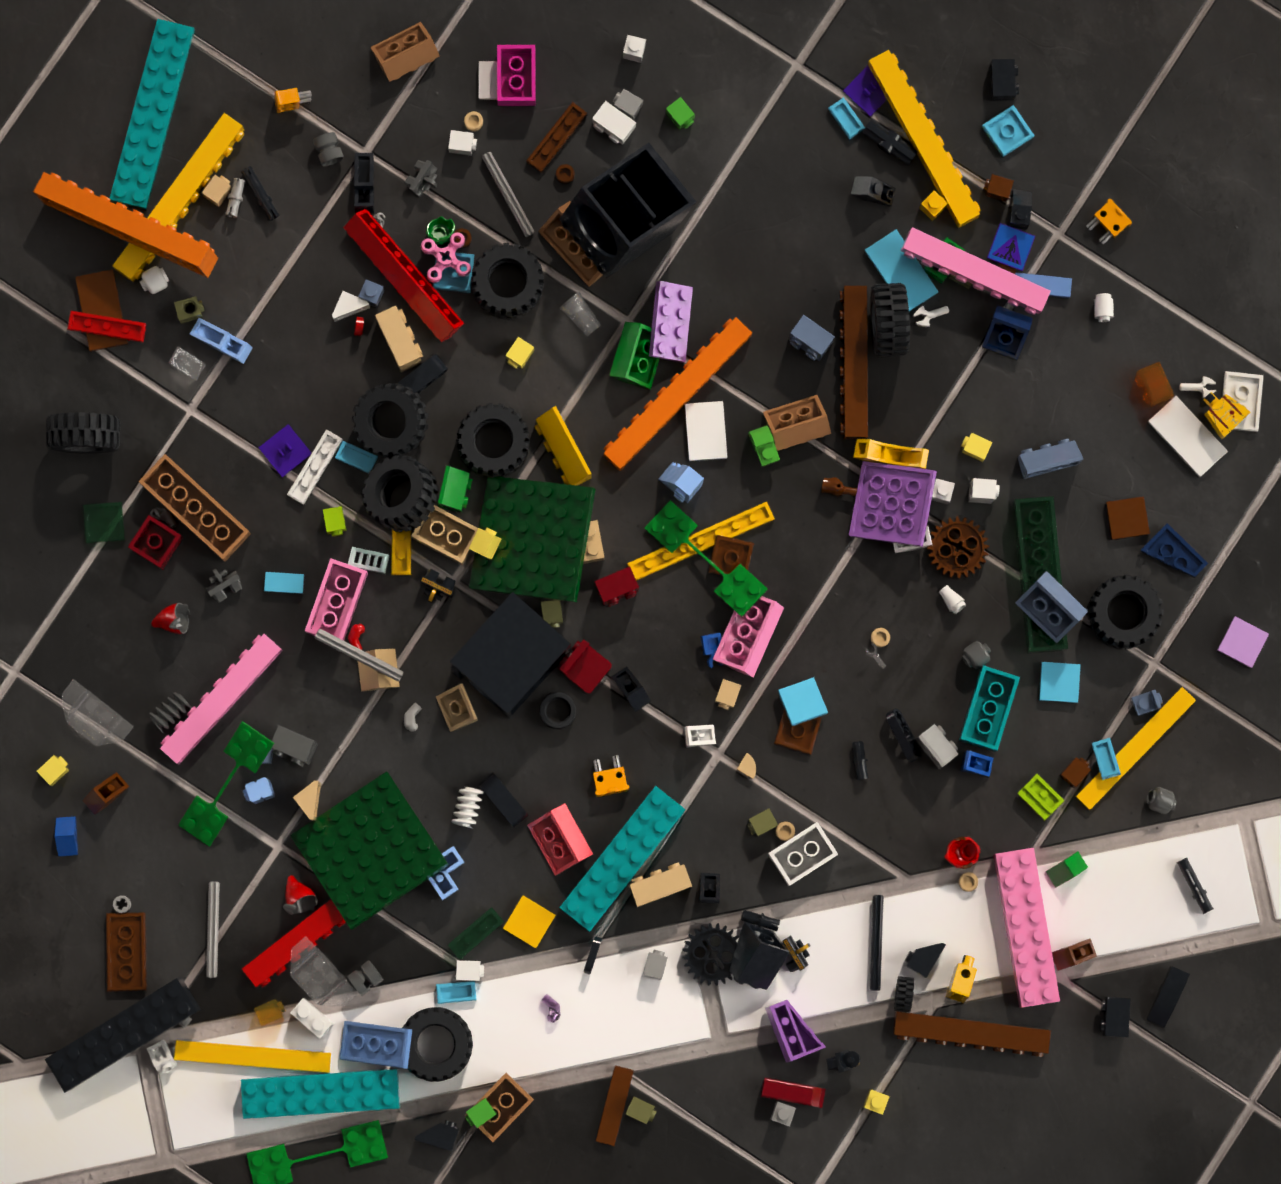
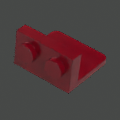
(585, 666)

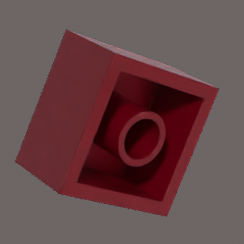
(155, 542)
(617, 586)

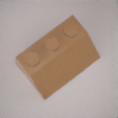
(405, 51)
(797, 422)

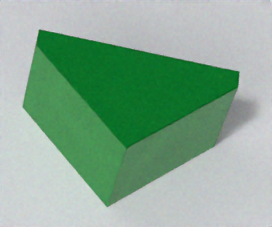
(1066, 869)

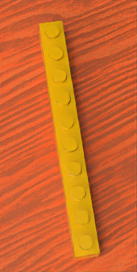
(923, 138)
(184, 190)

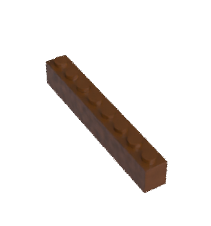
(854, 362)
(971, 1032)

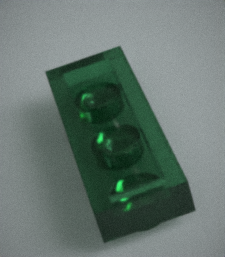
(475, 933)

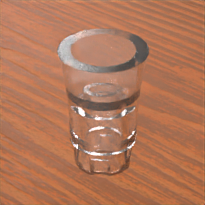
(580, 314)

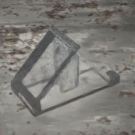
(186, 363)

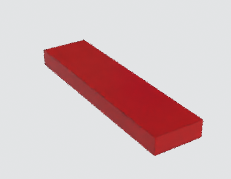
(106, 326)

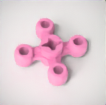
(450, 250)

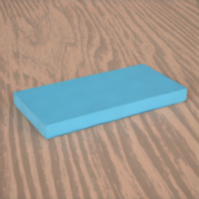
(898, 268)

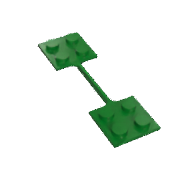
(738, 588)
(249, 750)
(361, 1144)

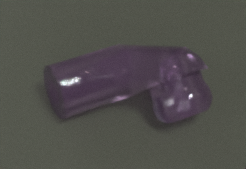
(554, 1008)

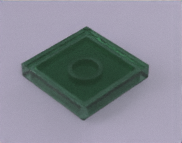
(104, 522)

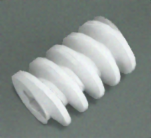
(467, 807)

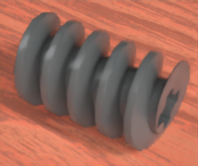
(169, 711)

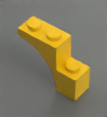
(885, 453)

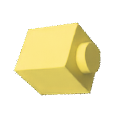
(519, 353)
(976, 447)
(485, 542)
(53, 770)
(876, 1101)

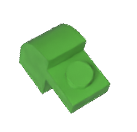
(764, 445)

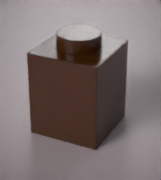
(998, 187)
(1075, 771)

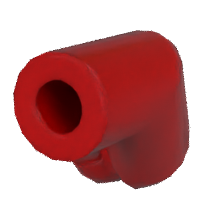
(354, 634)

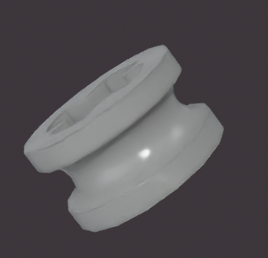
(124, 909)

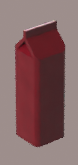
(793, 1092)

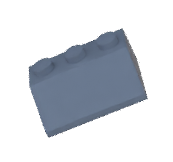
(1049, 458)
(1051, 607)

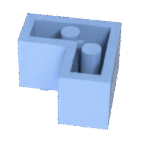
(442, 881)

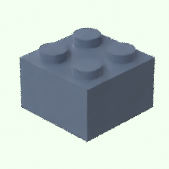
(811, 338)

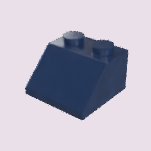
(1007, 332)

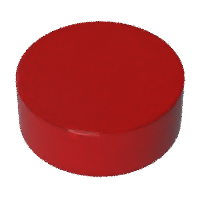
(359, 326)

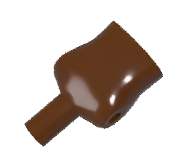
(836, 487)

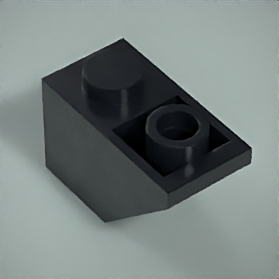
(873, 190)

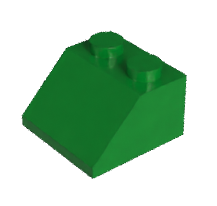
(454, 489)

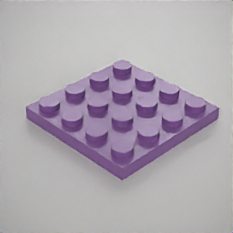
(892, 503)

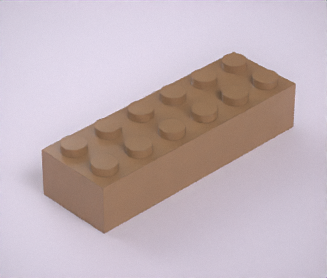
(194, 507)

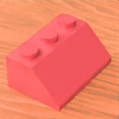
(560, 839)

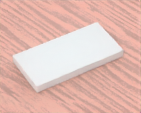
(1187, 436)

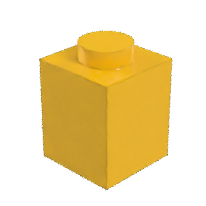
(933, 205)

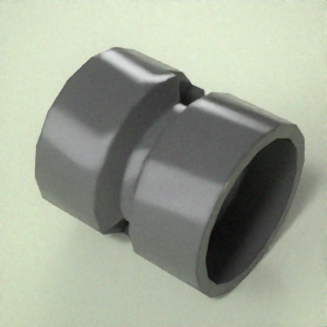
(328, 149)
(365, 978)

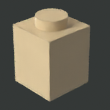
(217, 190)
(727, 694)

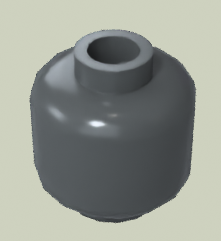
(976, 655)
(1161, 800)

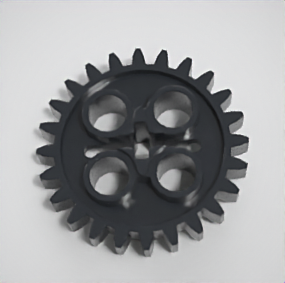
(698, 965)

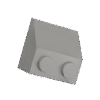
(937, 746)

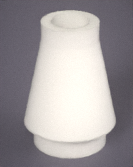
(953, 601)

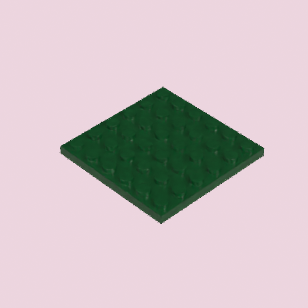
(541, 538)
(369, 850)

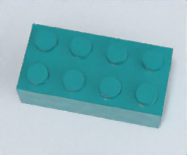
(989, 708)

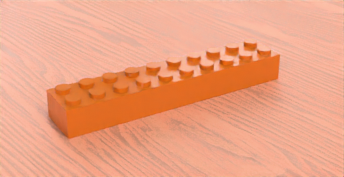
(126, 224)

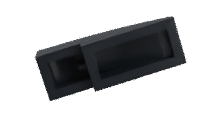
(364, 182)
(1168, 996)

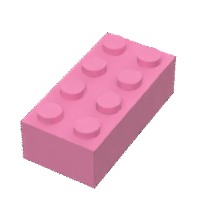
(337, 599)

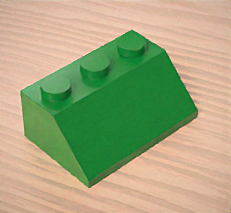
(632, 356)

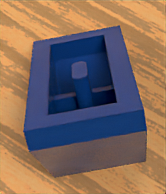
(976, 763)
(66, 836)

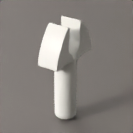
(929, 315)
(1198, 386)

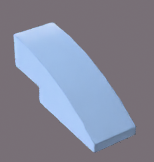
(221, 340)

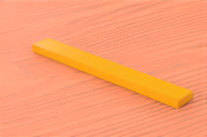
(702, 540)
(1138, 746)
(252, 1056)

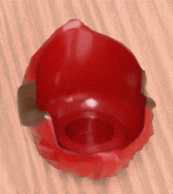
(962, 852)

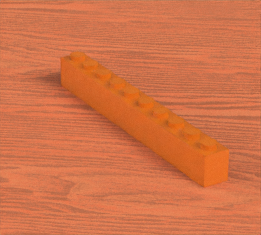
(677, 394)

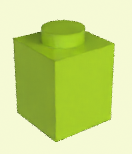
(334, 521)

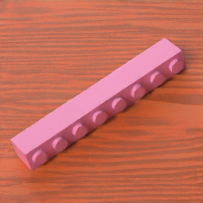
(975, 270)
(221, 699)

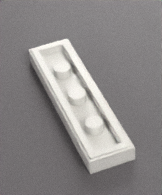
(315, 467)

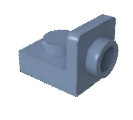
(1147, 702)

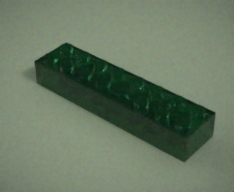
(1037, 554)

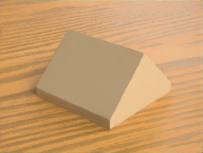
(372, 679)
(456, 708)
(309, 799)

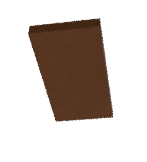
(100, 297)
(126, 951)

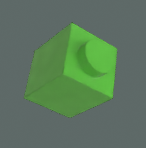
(680, 114)
(480, 1113)

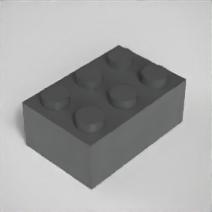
(293, 745)

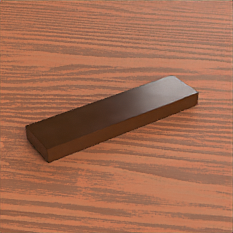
(556, 137)
(614, 1105)

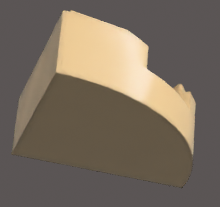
(748, 766)

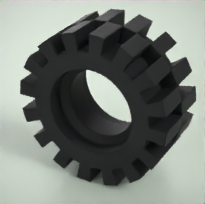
(904, 994)

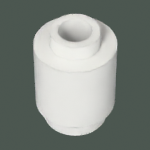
(1103, 307)

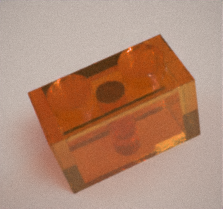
(1154, 384)

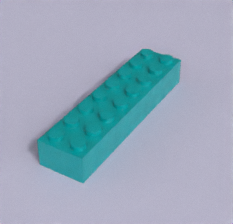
(622, 858)
(320, 1093)

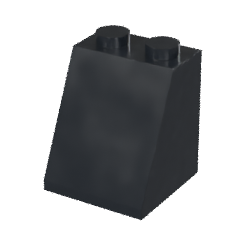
(757, 956)

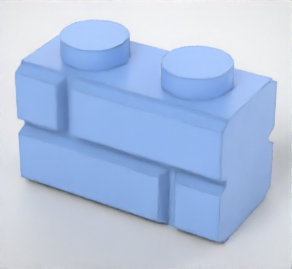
(259, 790)

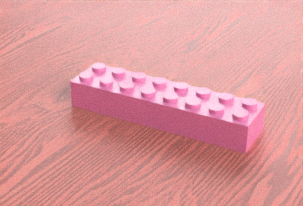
(1026, 927)

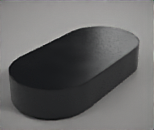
(592, 955)

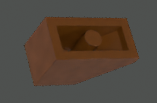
(105, 793)
(1074, 954)

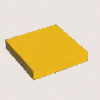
(529, 921)

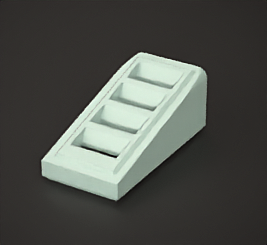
(385, 557)

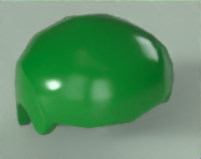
(440, 230)

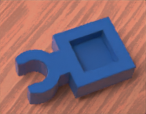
(709, 645)

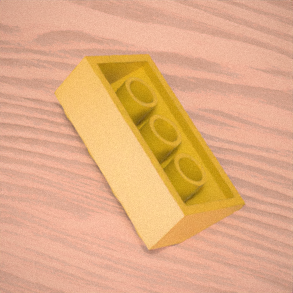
(563, 448)

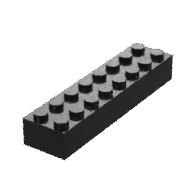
(122, 1034)

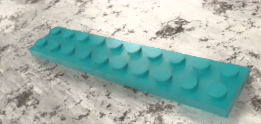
(152, 114)

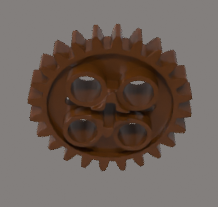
(965, 531)

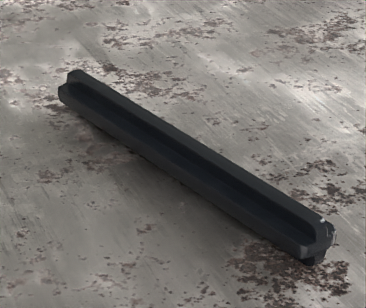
(876, 943)

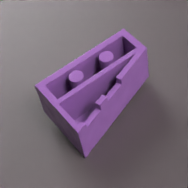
(792, 1032)

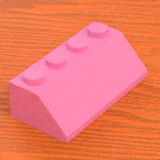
(748, 636)

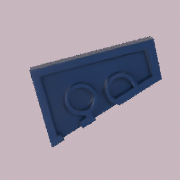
(1174, 551)

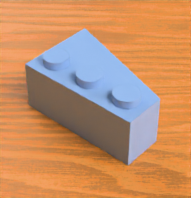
(682, 481)

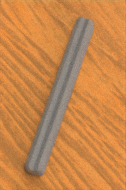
(508, 194)
(359, 655)
(212, 933)

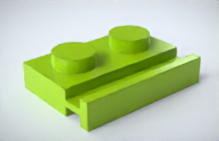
(1040, 797)

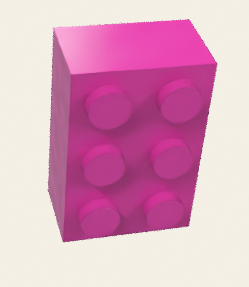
(516, 75)

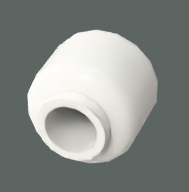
(154, 280)

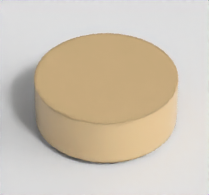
(473, 121)
(880, 637)
(785, 831)
(968, 881)

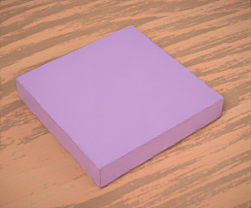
(1242, 642)

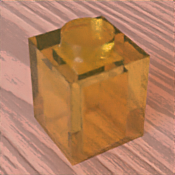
(270, 1012)

